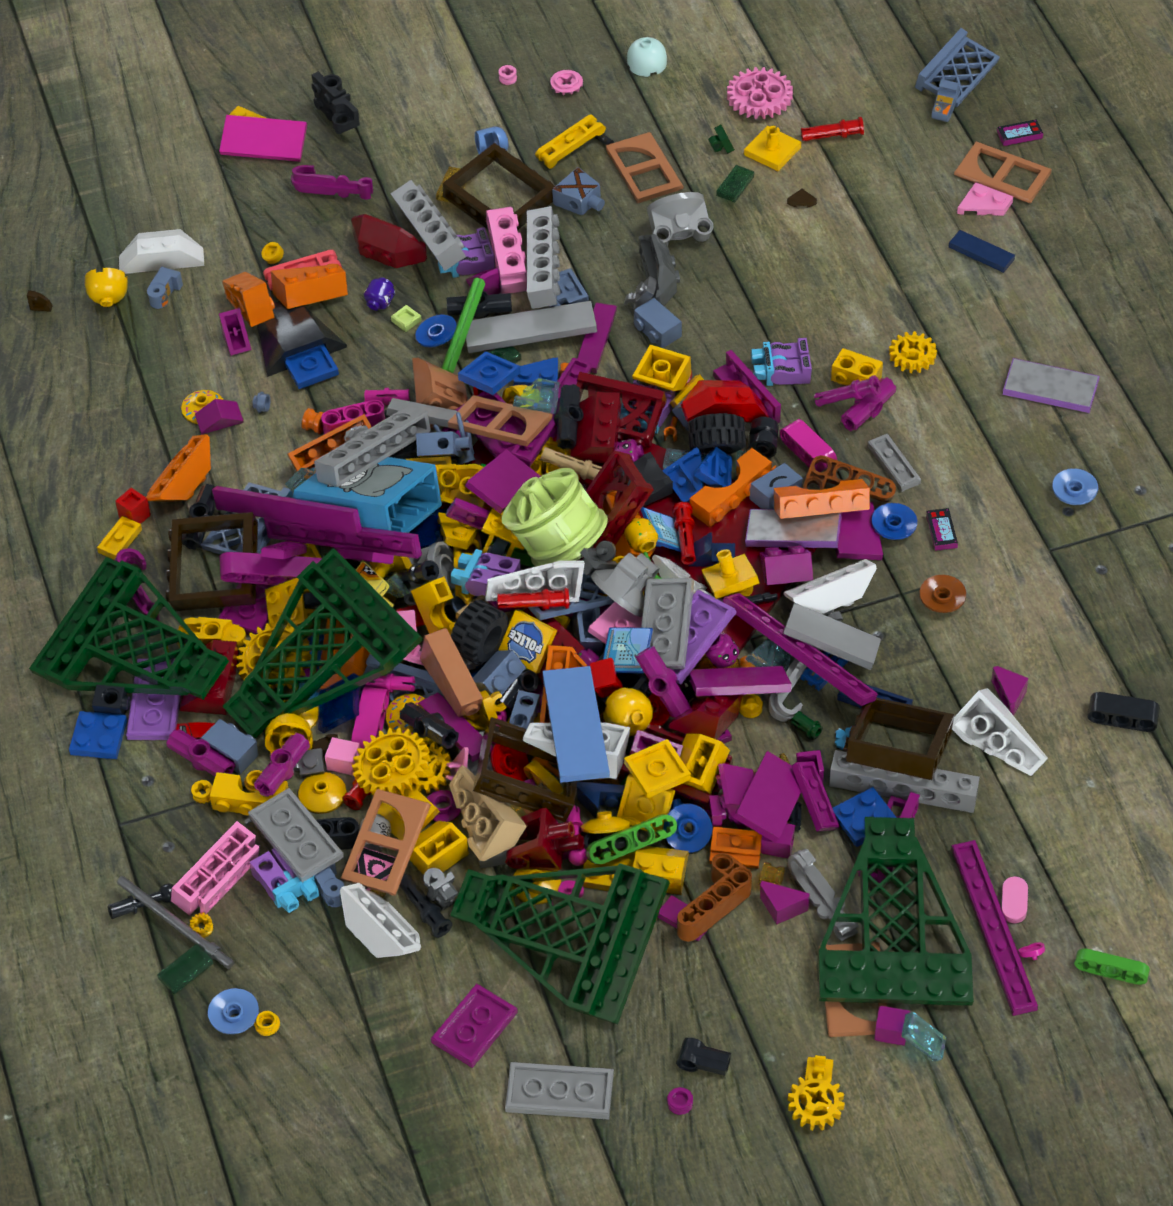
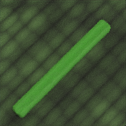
(463, 325)

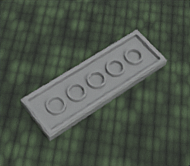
(531, 326)

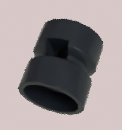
(764, 436)

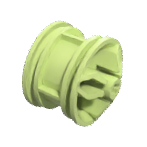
(554, 517)

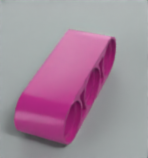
(337, 417)
(806, 443)
(371, 714)

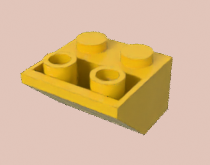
(702, 758)
(439, 847)

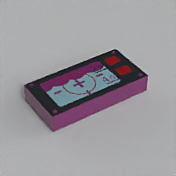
(1020, 132)
(941, 529)

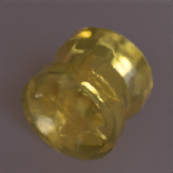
(771, 874)

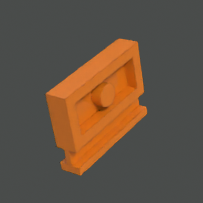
(739, 843)

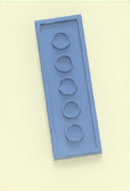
(575, 724)

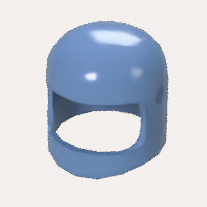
(488, 136)

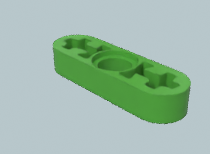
(1112, 966)

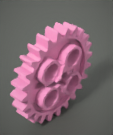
(759, 93)

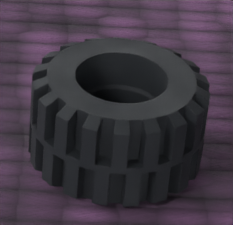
(718, 431)
(479, 631)

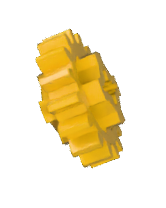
(912, 352)
(437, 763)
(809, 1092)

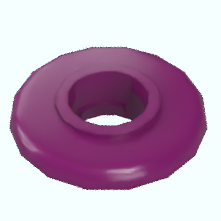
(446, 814)

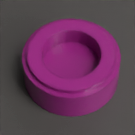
(680, 1101)

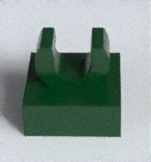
(721, 140)

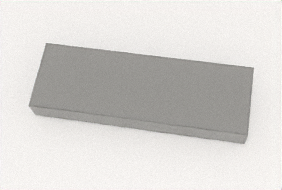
(436, 415)
(894, 462)

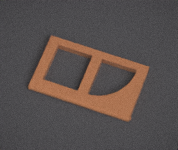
(644, 144)
(970, 171)
(534, 420)
(413, 815)
(839, 1020)

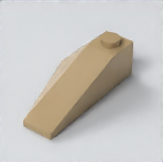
(489, 822)

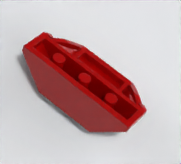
(723, 397)

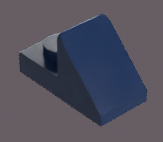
(706, 551)
(597, 794)

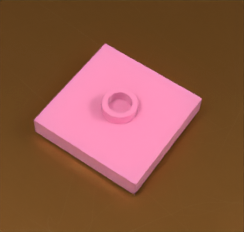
(613, 617)

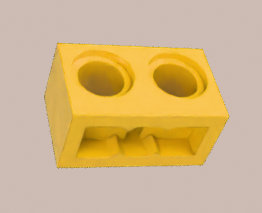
(854, 366)

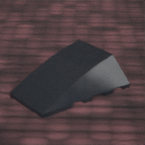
(292, 333)

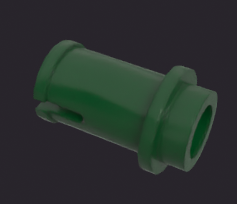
(811, 727)

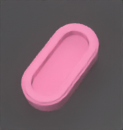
(1014, 899)

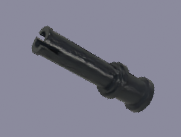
(418, 573)
(429, 912)

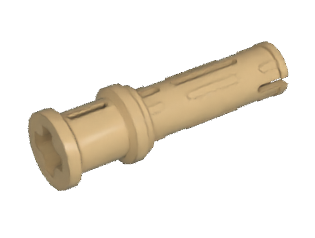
(584, 469)

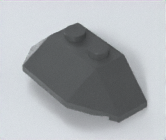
(659, 265)

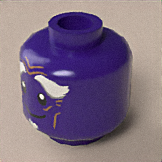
(379, 293)

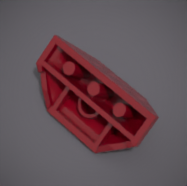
(386, 242)

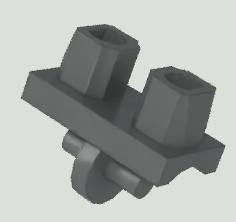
(599, 557)
(440, 888)

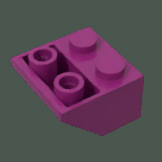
(786, 565)
(734, 782)

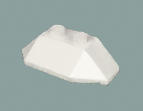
(161, 248)
(835, 588)
(377, 923)

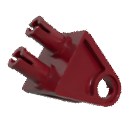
(547, 844)

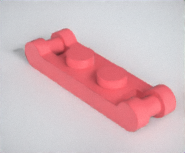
(318, 259)

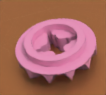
(566, 76)

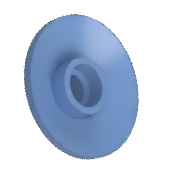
(1075, 486)
(229, 1003)

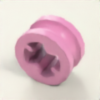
(507, 75)

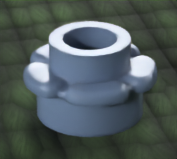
(261, 402)

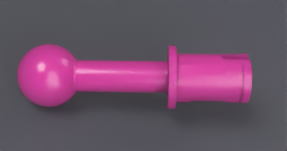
(576, 857)

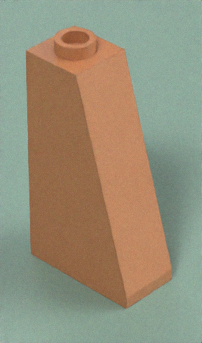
(450, 673)

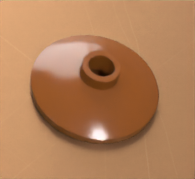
(942, 593)

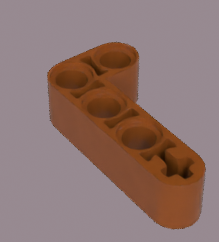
(855, 473)
(730, 889)

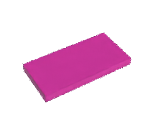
(263, 138)

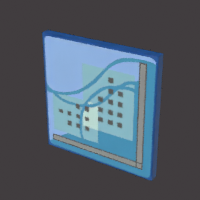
(664, 525)
(624, 645)

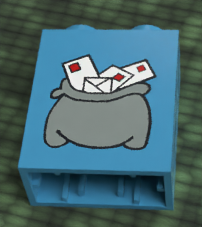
(388, 495)

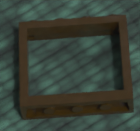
(476, 209)
(210, 599)
(905, 717)
(514, 790)

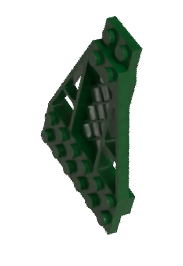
(362, 613)
(92, 620)
(617, 938)
(895, 975)

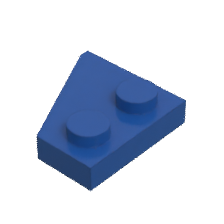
(543, 369)
(715, 469)
(683, 477)

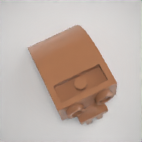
(437, 386)

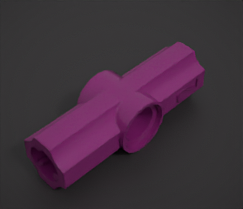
(868, 406)
(655, 670)
(199, 753)
(282, 764)

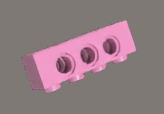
(507, 251)
(216, 871)

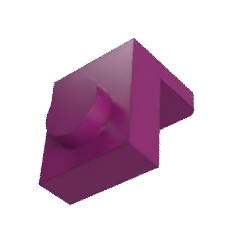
(716, 811)

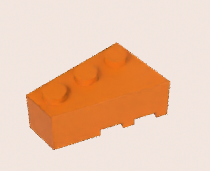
(308, 284)
(250, 296)

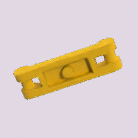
(569, 140)

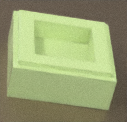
(406, 318)

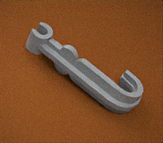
(775, 700)
(821, 893)

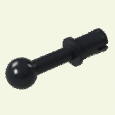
(130, 904)

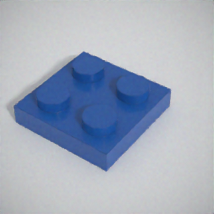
(311, 366)
(489, 373)
(98, 735)
(853, 811)

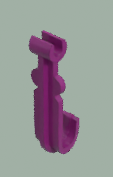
(307, 181)
(140, 597)

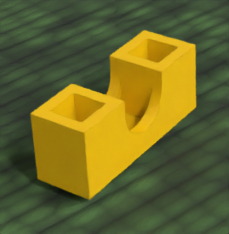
(431, 602)
(228, 795)

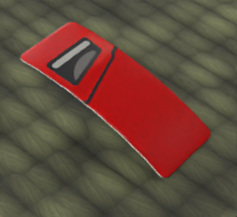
(195, 729)

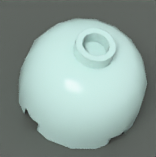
(646, 56)

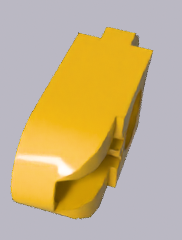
(214, 629)

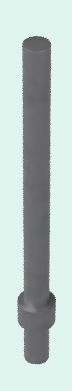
(210, 949)

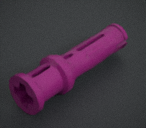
(856, 390)

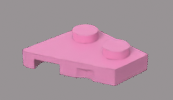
(985, 201)

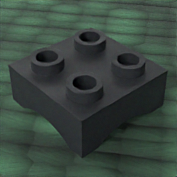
(655, 476)

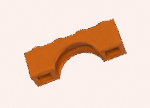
(800, 502)
(713, 503)

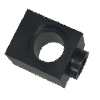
(105, 694)

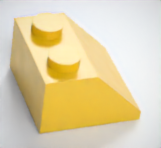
(664, 368)
(663, 863)

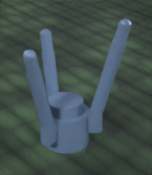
(466, 456)

